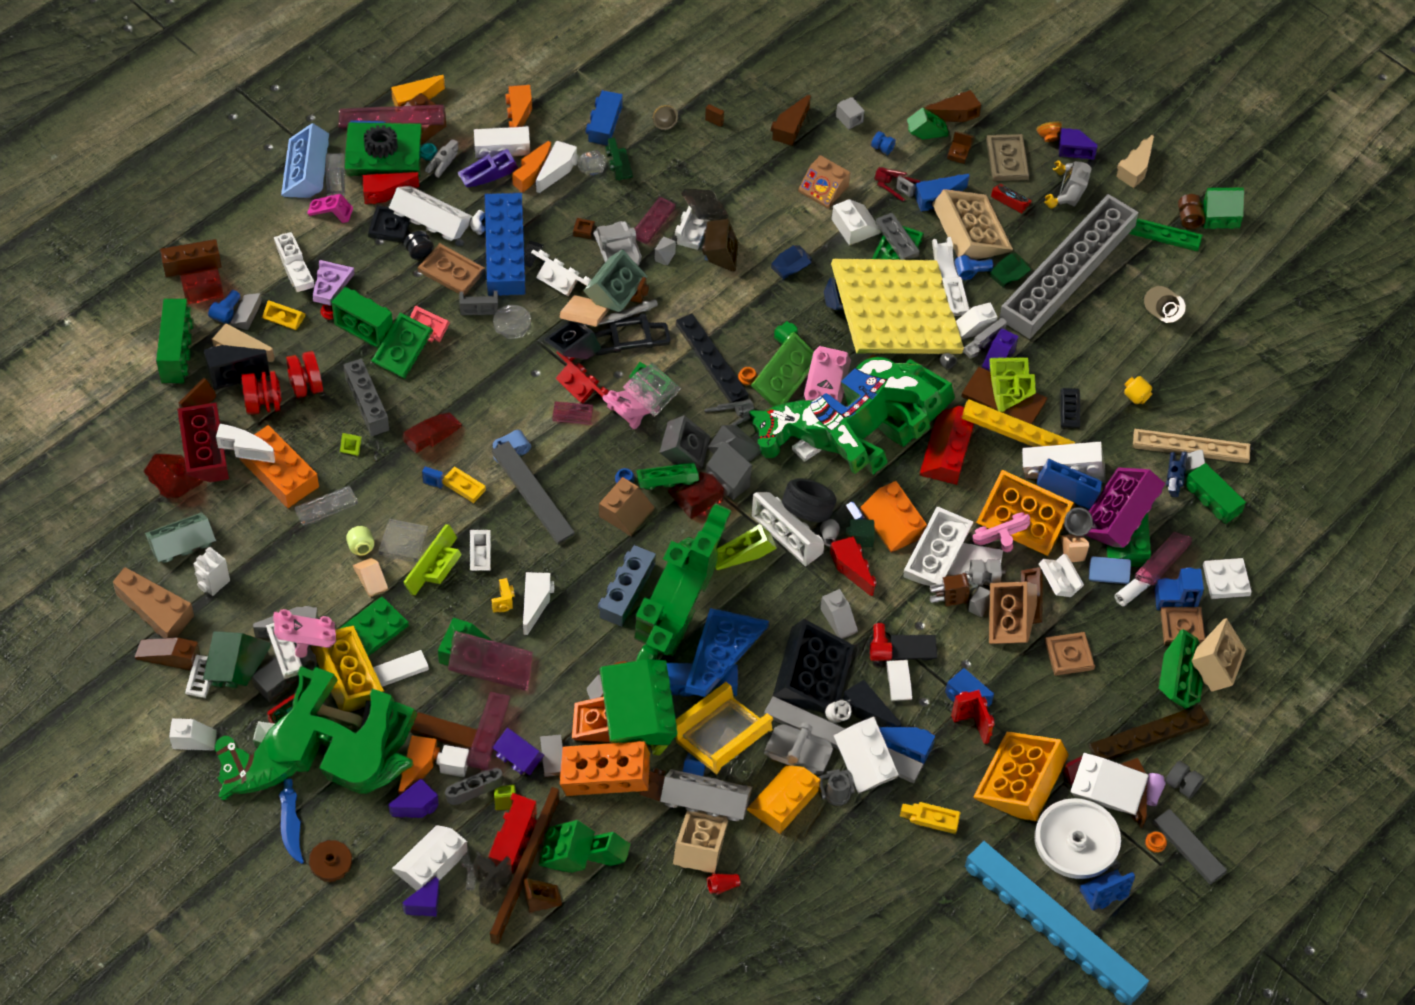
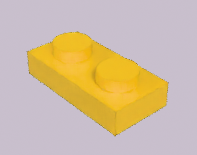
(464, 484)

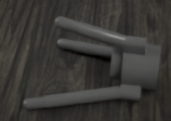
(742, 409)

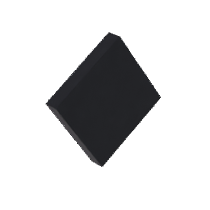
(388, 225)

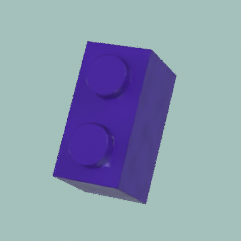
(518, 751)

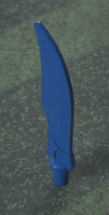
(289, 821)

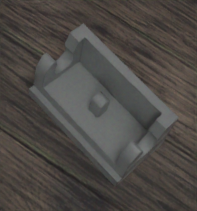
(478, 305)

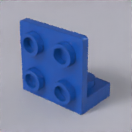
(1107, 888)

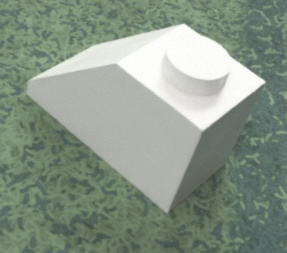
(976, 320)
(192, 735)

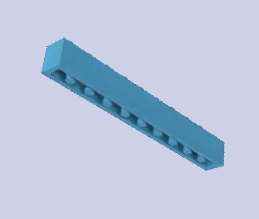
(1056, 923)

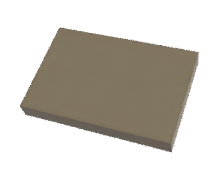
(1007, 157)

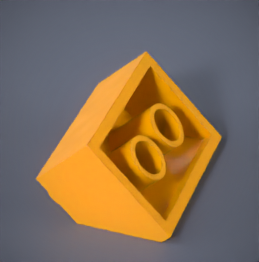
(785, 797)

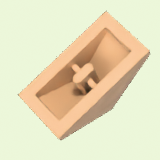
(1075, 547)
(371, 576)

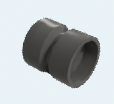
(1184, 779)

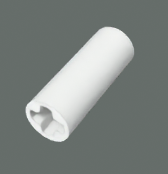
(1130, 591)

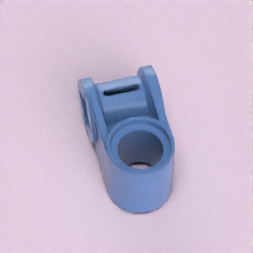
(517, 440)

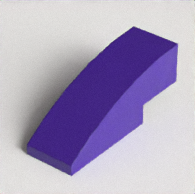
(488, 169)

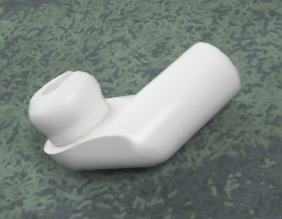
(476, 224)

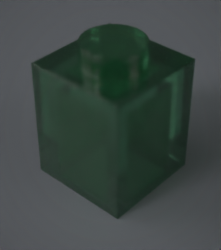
(862, 531)

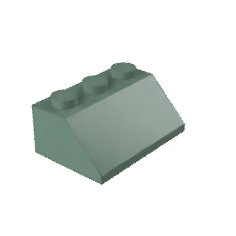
(615, 282)
(180, 537)

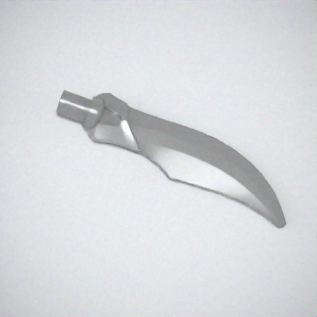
(645, 306)

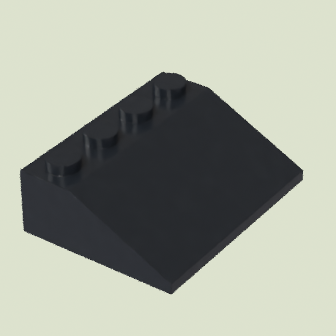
(813, 667)

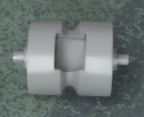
(985, 571)

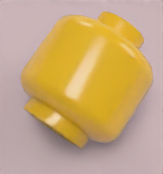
(1138, 390)

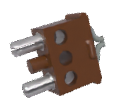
(953, 590)

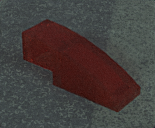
(431, 431)

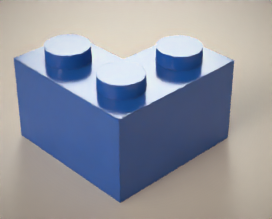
(1180, 592)

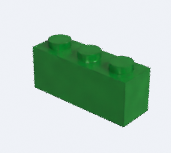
(1215, 493)

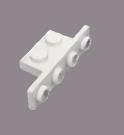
(557, 276)

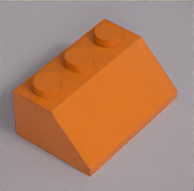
(894, 517)

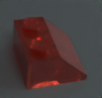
(201, 285)
(170, 475)
(698, 496)

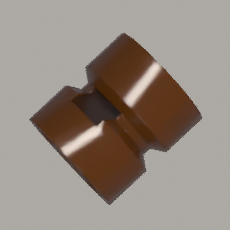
(1191, 211)

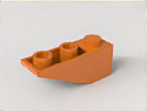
(520, 105)

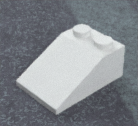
(1109, 784)

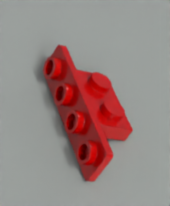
(577, 381)

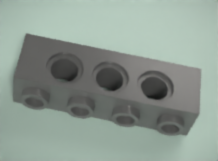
(366, 397)

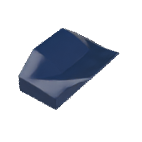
(791, 261)

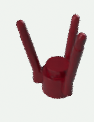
(885, 176)

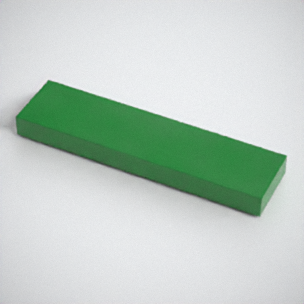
(1167, 234)

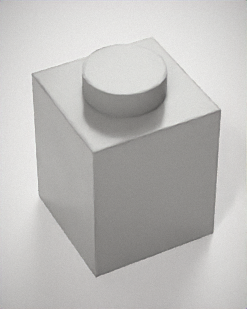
(850, 113)

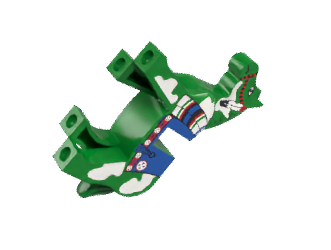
(872, 393)

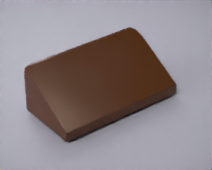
(199, 395)

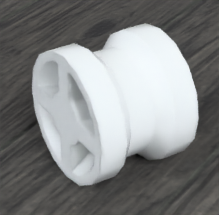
(843, 711)

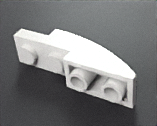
(293, 262)

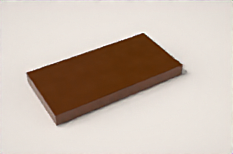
(981, 391)

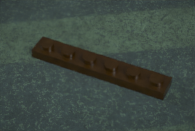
(1150, 733)

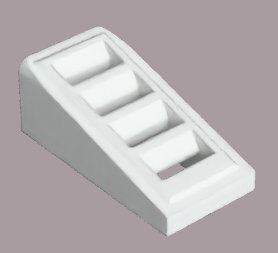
(199, 659)

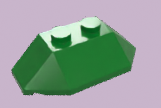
(1179, 677)

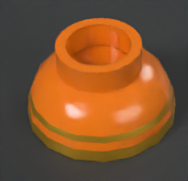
(1050, 131)

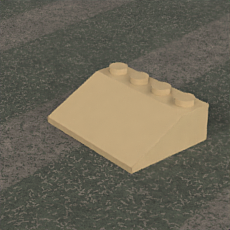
(971, 224)

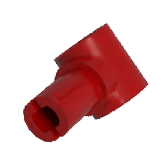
(880, 648)

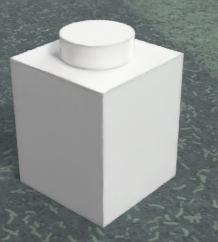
(453, 761)

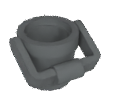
(838, 788)

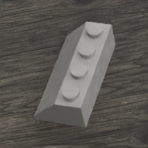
(705, 794)

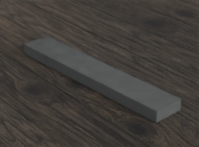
(533, 492)

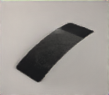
(529, 258)

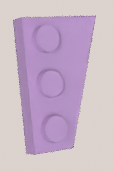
(330, 281)

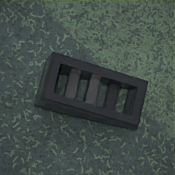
(1069, 396)

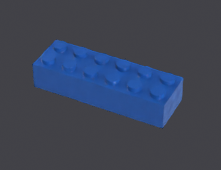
(504, 244)

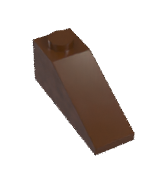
(790, 122)
(168, 652)

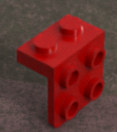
(974, 706)

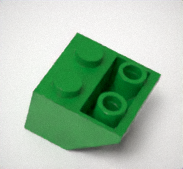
(567, 847)

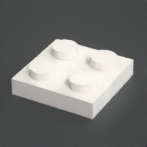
(1227, 578)

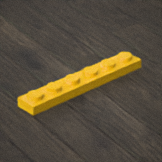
(1011, 426)

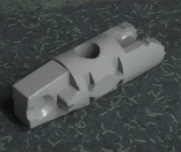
(443, 158)

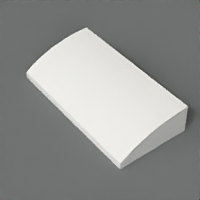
(937, 547)

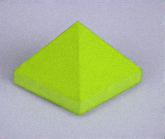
(350, 444)

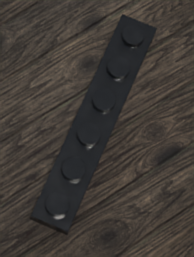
(711, 359)

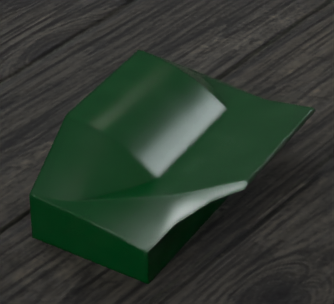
(1010, 269)

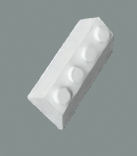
(430, 212)
(786, 528)

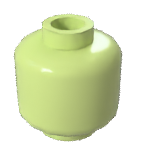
(360, 540)

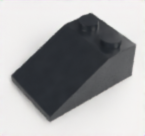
(229, 363)

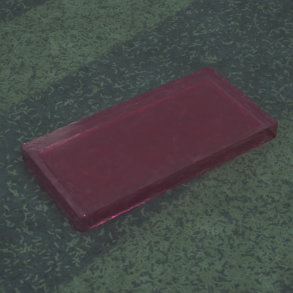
(490, 660)

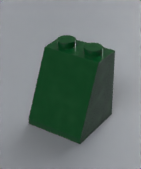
(233, 659)

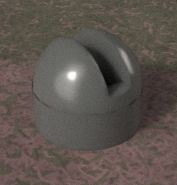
(948, 360)

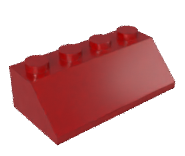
(947, 446)

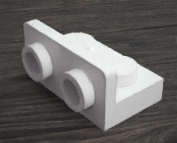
(691, 230)
(1061, 576)

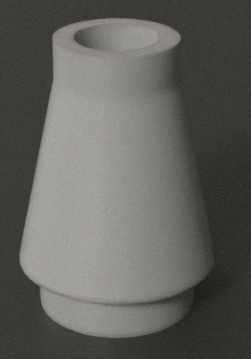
(829, 531)

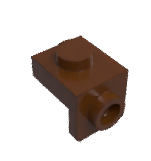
(642, 291)
(655, 784)

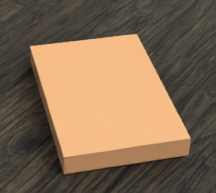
(583, 311)

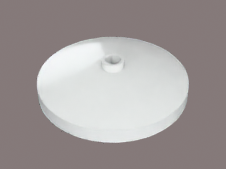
(1077, 838)

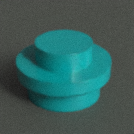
(428, 151)

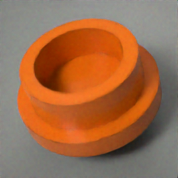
(747, 375)
(1156, 842)

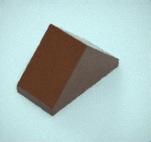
(541, 895)

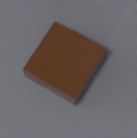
(714, 115)
(583, 228)

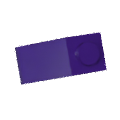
(1076, 144)
(1002, 347)
(415, 802)

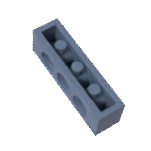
(618, 610)

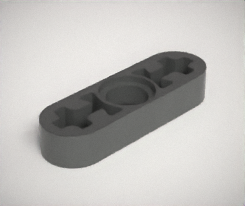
(492, 777)

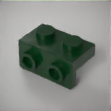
(618, 160)

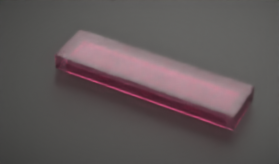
(1163, 558)
(488, 730)

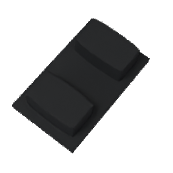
(913, 647)

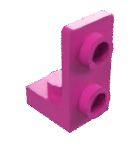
(333, 203)

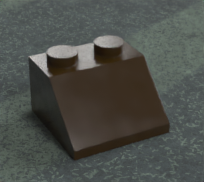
(721, 244)

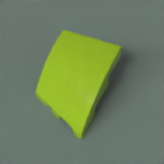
(1011, 381)

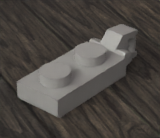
(985, 338)

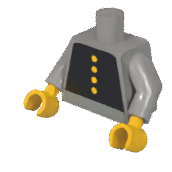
(1073, 184)

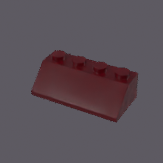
(200, 447)

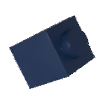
(832, 295)

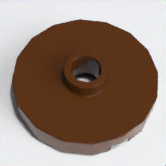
(330, 870)

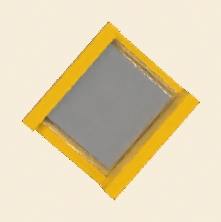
(719, 728)

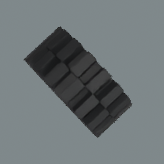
(377, 134)

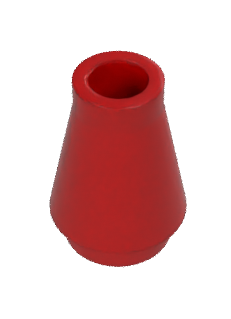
(722, 882)

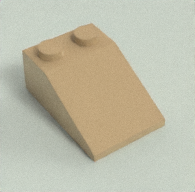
(1219, 657)
(700, 841)

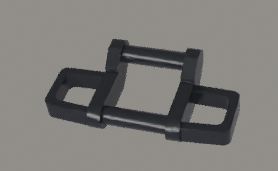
(646, 342)

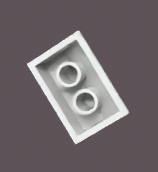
(866, 755)
(431, 857)

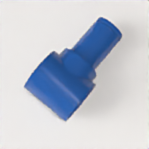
(968, 268)
(224, 310)

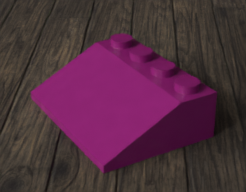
(1123, 505)

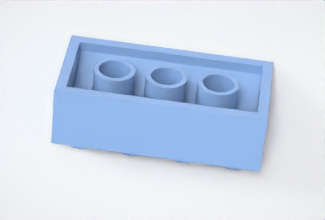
(305, 163)

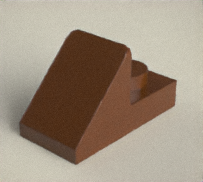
(960, 147)

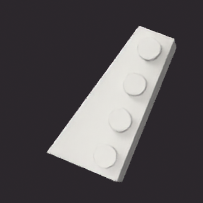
(1082, 457)

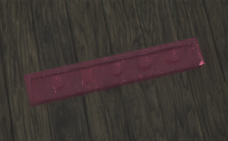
(401, 114)

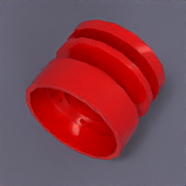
(261, 392)

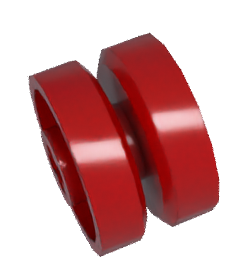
(304, 374)

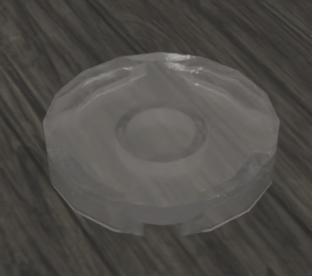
(512, 321)

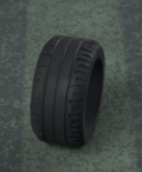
(809, 500)

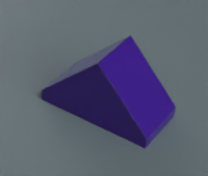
(424, 901)

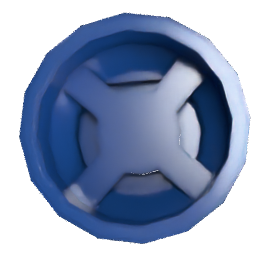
(883, 143)

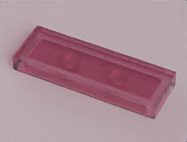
(654, 220)

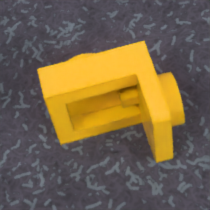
(504, 602)

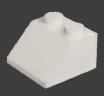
(854, 221)

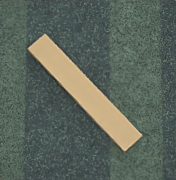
(1182, 443)

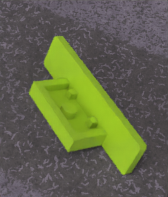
(435, 562)

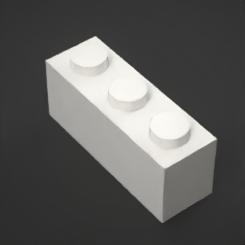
(499, 139)

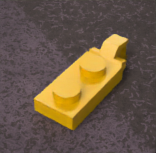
(931, 816)

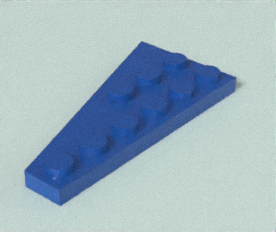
(720, 647)

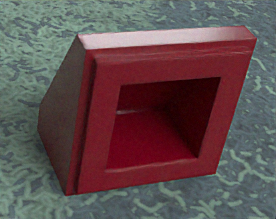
(1071, 769)

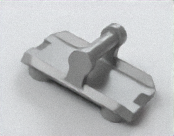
(618, 237)
(799, 748)

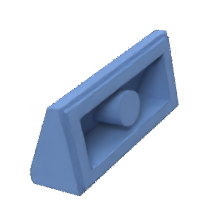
(1109, 570)

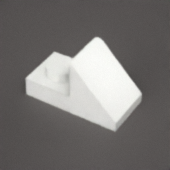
(480, 550)

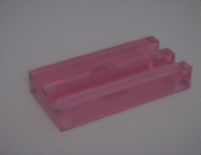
(572, 415)

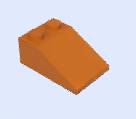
(590, 721)

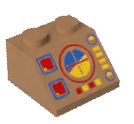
(824, 182)

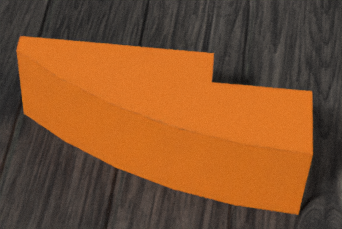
(531, 167)

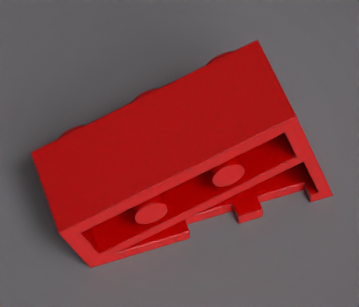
(515, 831)

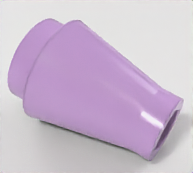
(1155, 786)

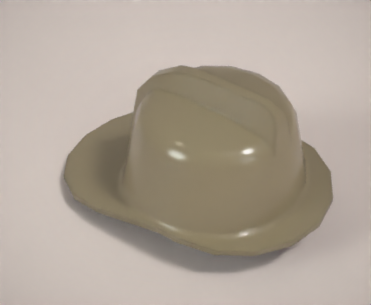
(1164, 304)

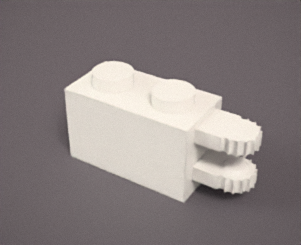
(211, 571)

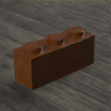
(190, 257)

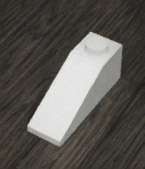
(557, 165)
(537, 596)

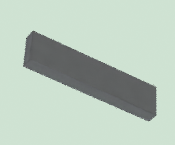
(1190, 846)

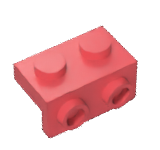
(433, 321)

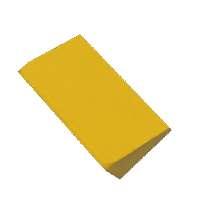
(283, 315)

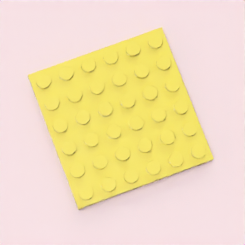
(896, 306)

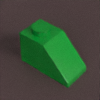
(927, 125)
(609, 849)

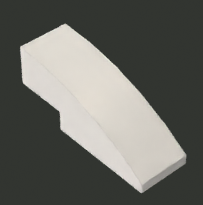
(244, 444)

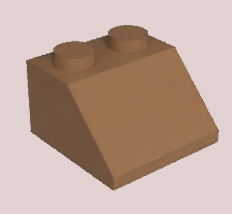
(625, 507)

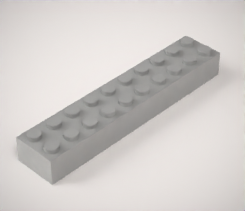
(1068, 266)

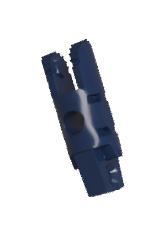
(1176, 473)

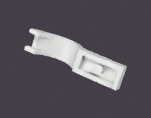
(951, 281)

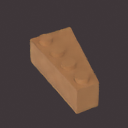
(155, 605)

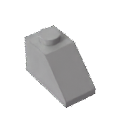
(839, 614)

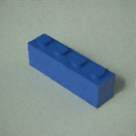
(680, 672)

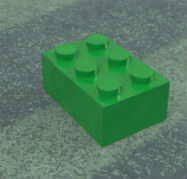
(361, 317)

